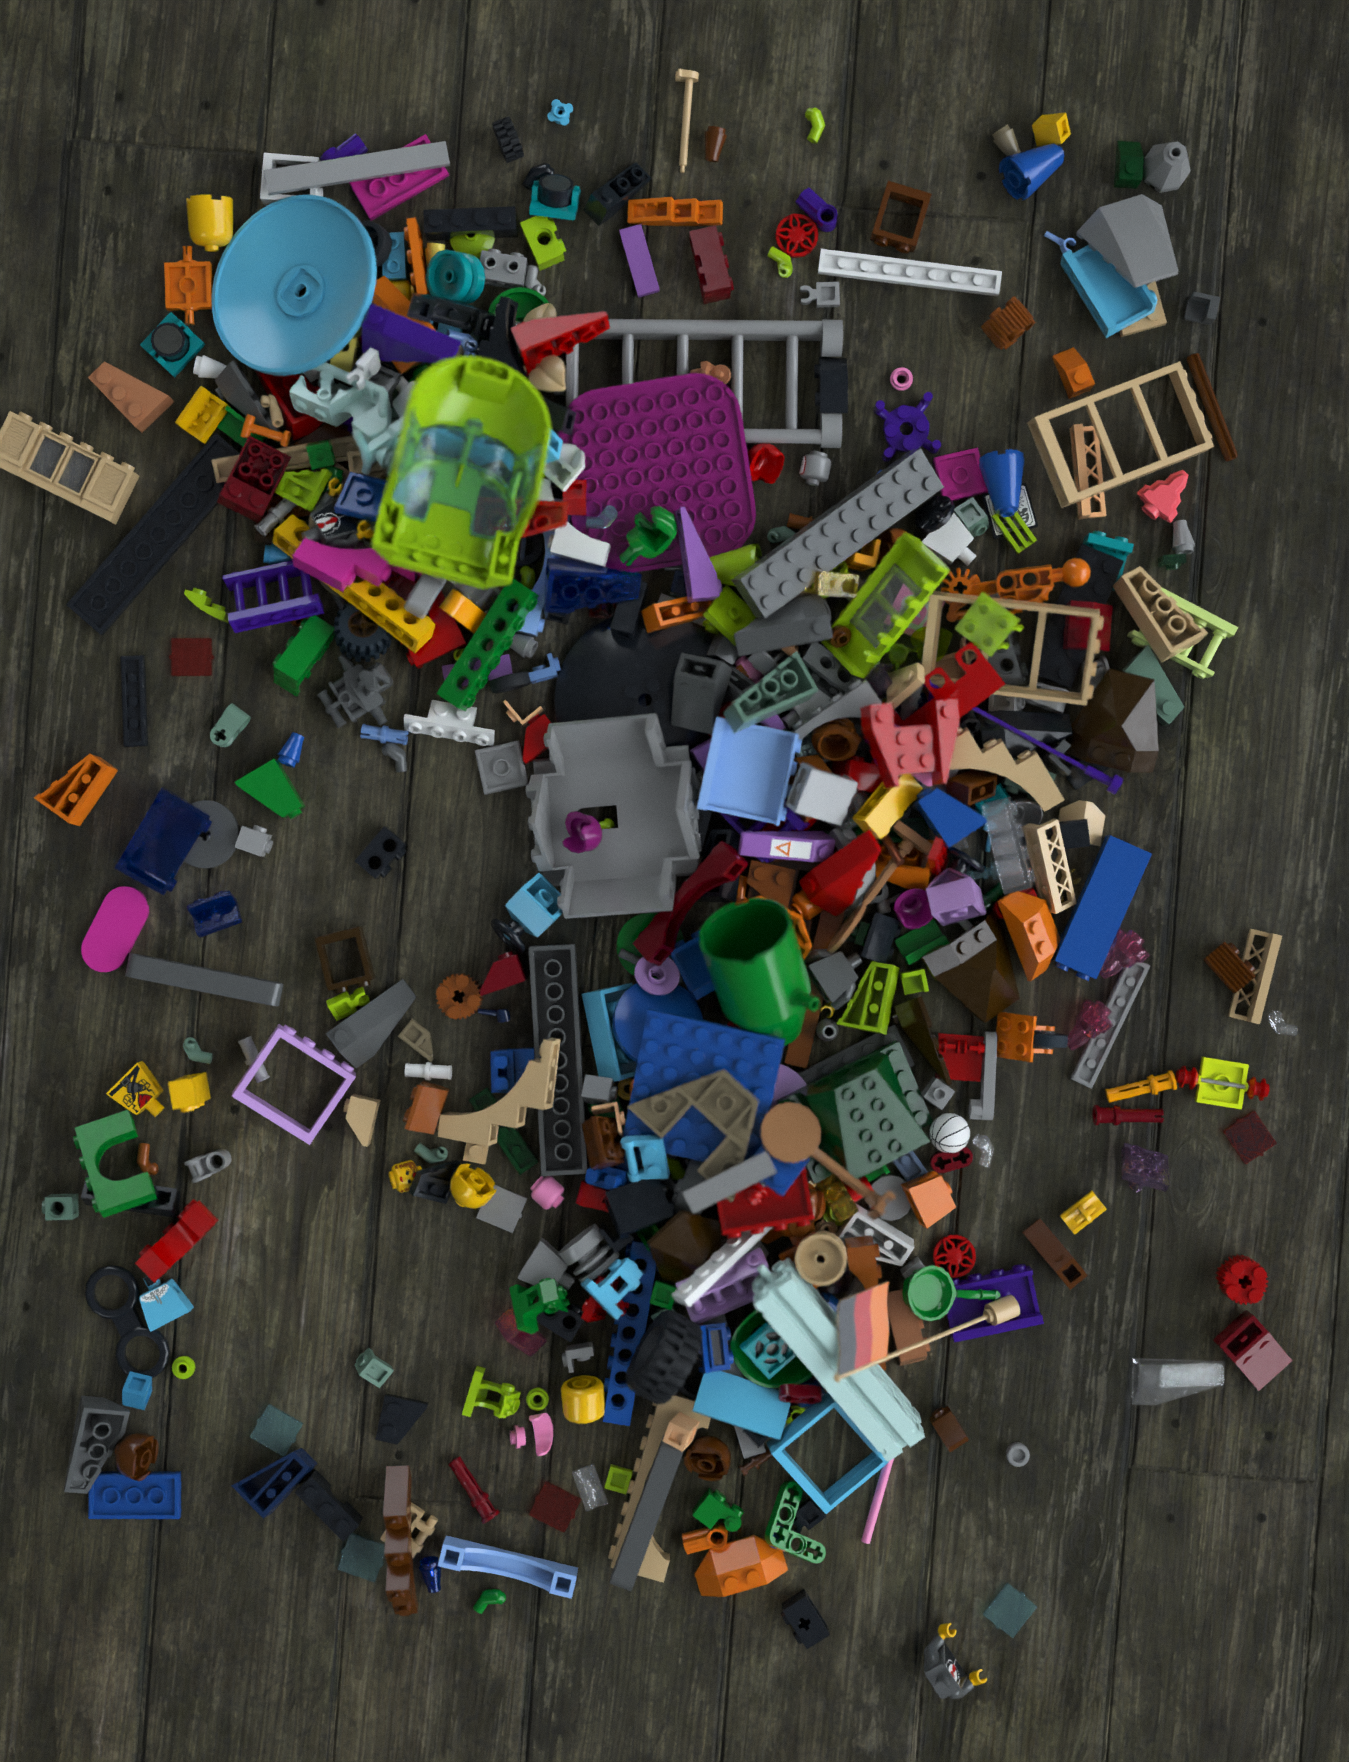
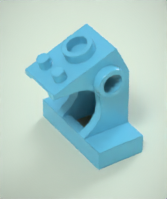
(605, 1294)

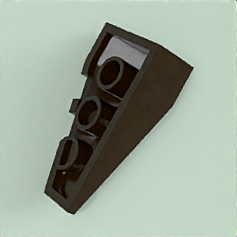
(916, 1025)

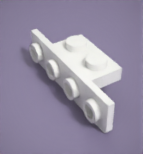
(450, 722)

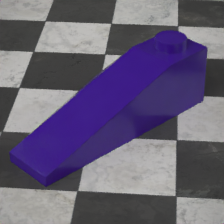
(404, 339)

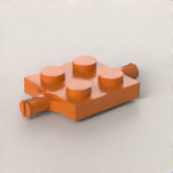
(188, 285)

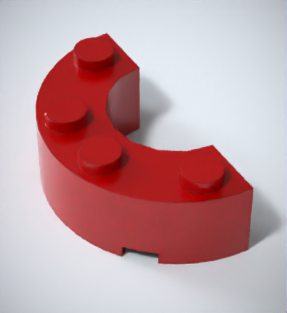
(177, 1240)

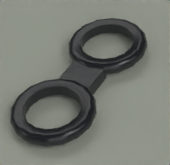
(126, 1320)

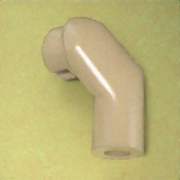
(274, 409)

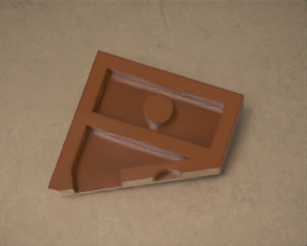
(772, 881)

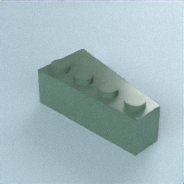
(775, 693)

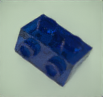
(215, 913)

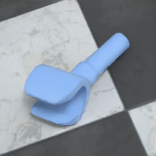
(1060, 241)

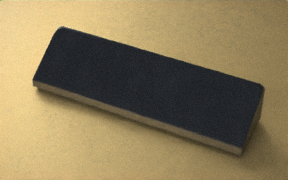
(1074, 833)

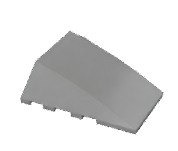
(1133, 239)

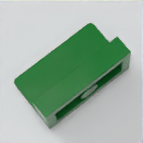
(232, 427)
(920, 941)

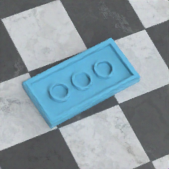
(741, 1404)

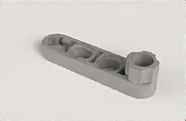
(984, 1107)

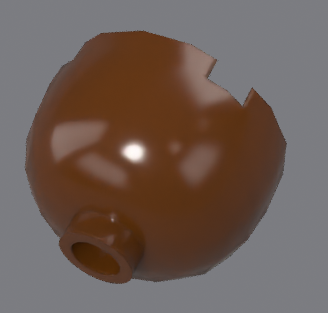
(135, 1455)
(708, 1457)

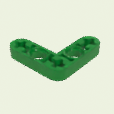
(785, 1533)

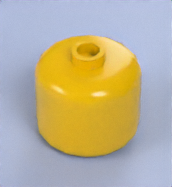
(583, 1399)

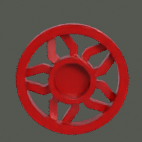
(797, 235)
(954, 1255)

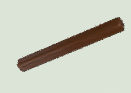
(1212, 407)

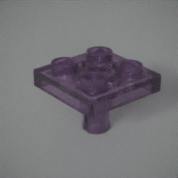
(1144, 1168)

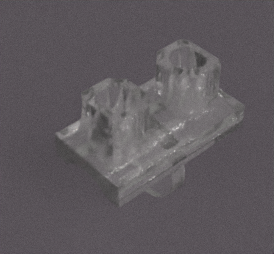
(589, 1487)

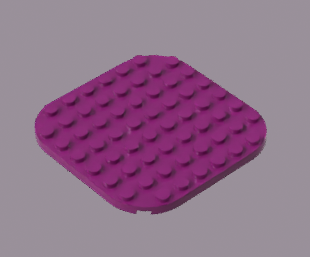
(667, 448)

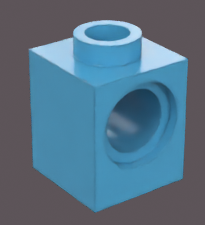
(137, 1390)

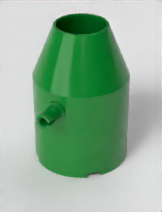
(758, 968)

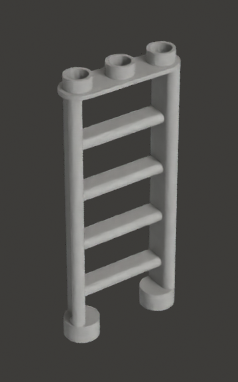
(826, 331)

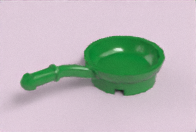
(932, 1293)

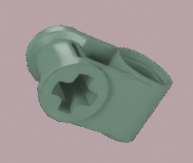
(231, 724)

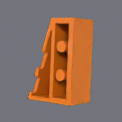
(79, 789)

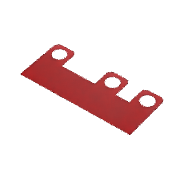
(970, 689)

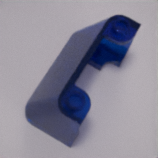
(163, 841)

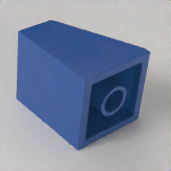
(947, 816)

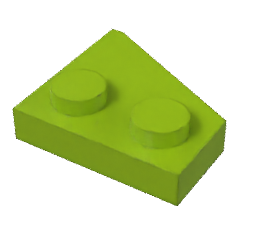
(303, 487)

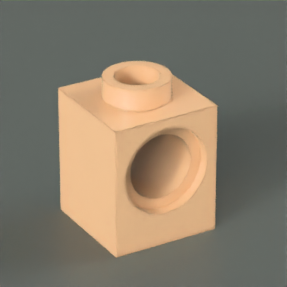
(681, 1431)

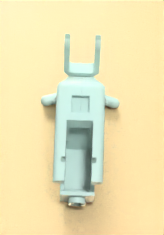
(338, 403)

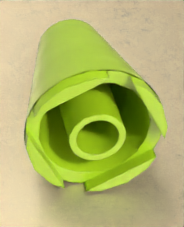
(734, 562)

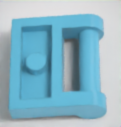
(652, 1155)

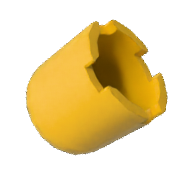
(210, 221)

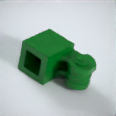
(714, 1507)

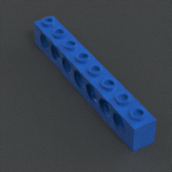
(621, 1412)

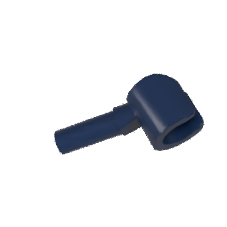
(503, 1015)

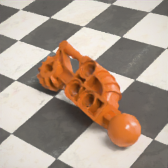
(1074, 573)

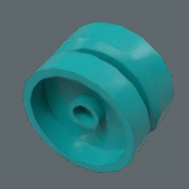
(455, 276)

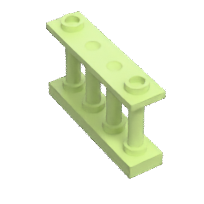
(1202, 619)

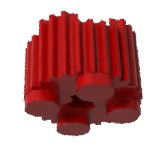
(1251, 1288)

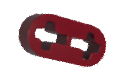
(952, 1164)
(800, 1393)

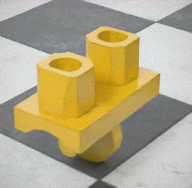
(1083, 1212)

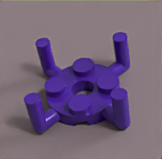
(911, 416)

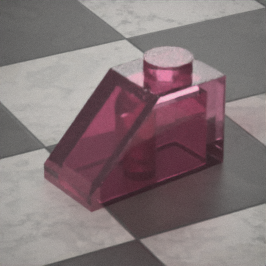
(522, 1340)

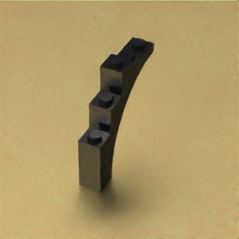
(504, 350)

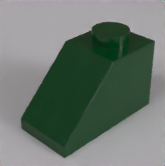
(1128, 165)

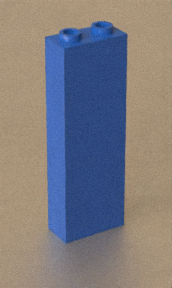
(1101, 907)

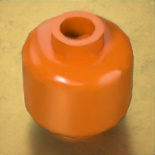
(804, 907)

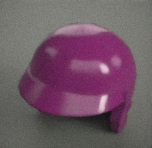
(584, 832)
(913, 908)

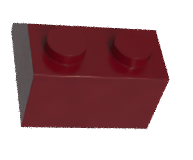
(1077, 627)
(504, 973)

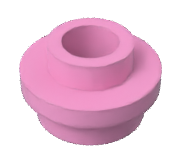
(901, 372)
(517, 1436)

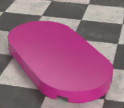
(115, 929)

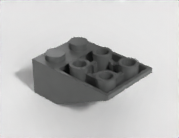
(698, 692)

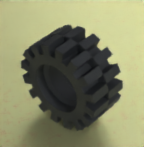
(508, 139)

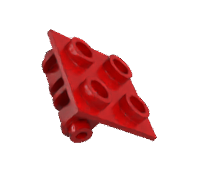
(962, 1056)

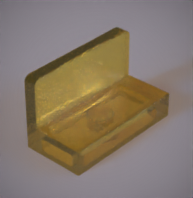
(834, 584)

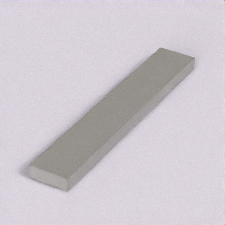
(1119, 1003)

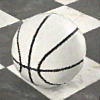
(949, 1133)

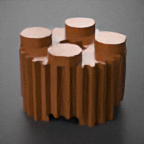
(1008, 324)
(447, 991)

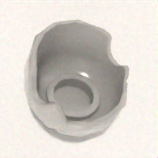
(1028, 811)

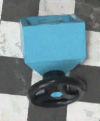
(531, 910)

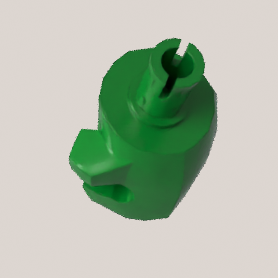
(650, 538)

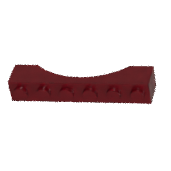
(660, 935)

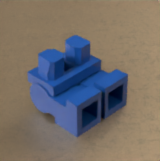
(511, 1065)
(613, 1176)

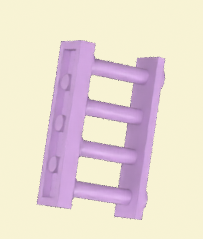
(730, 1290)

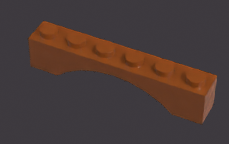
(862, 1263)

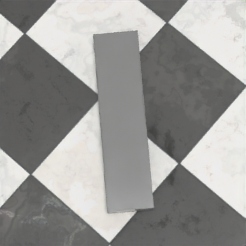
(729, 1182)

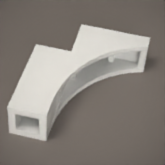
(571, 543)

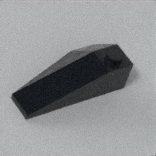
(1042, 726)

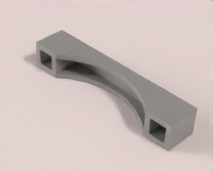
(840, 706)

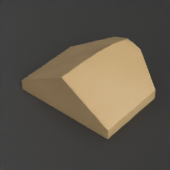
(1085, 810)

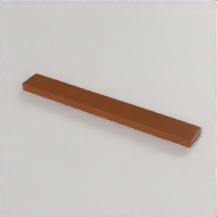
(799, 1050)

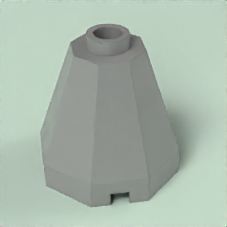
(1166, 166)

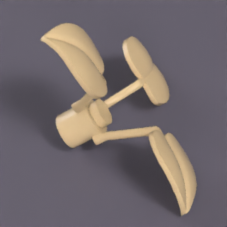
(550, 373)

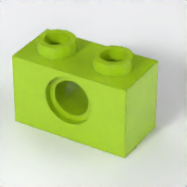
(547, 254)

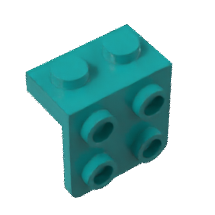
(1115, 547)

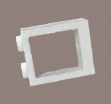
(270, 161)

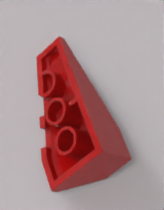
(838, 877)

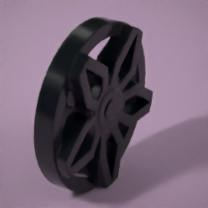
(935, 514)

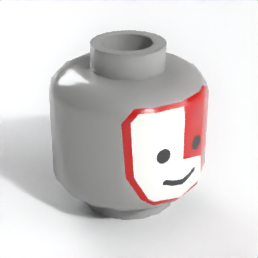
(815, 468)

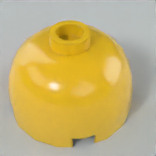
(471, 1187)

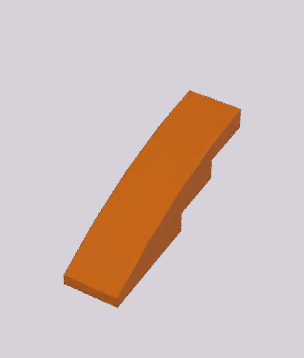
(672, 212)

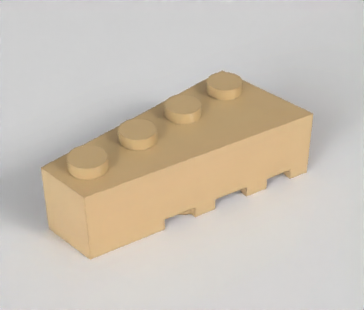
(1157, 615)

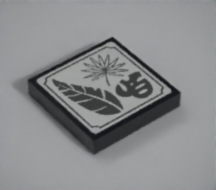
(1025, 511)

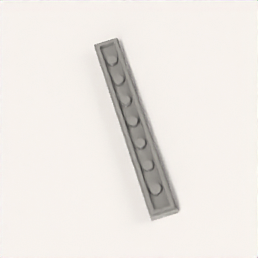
(356, 168)

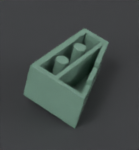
(1167, 701)

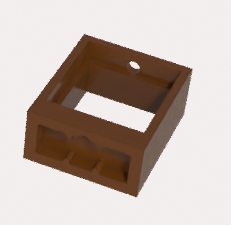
(906, 195)

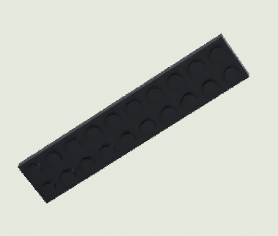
(152, 540)

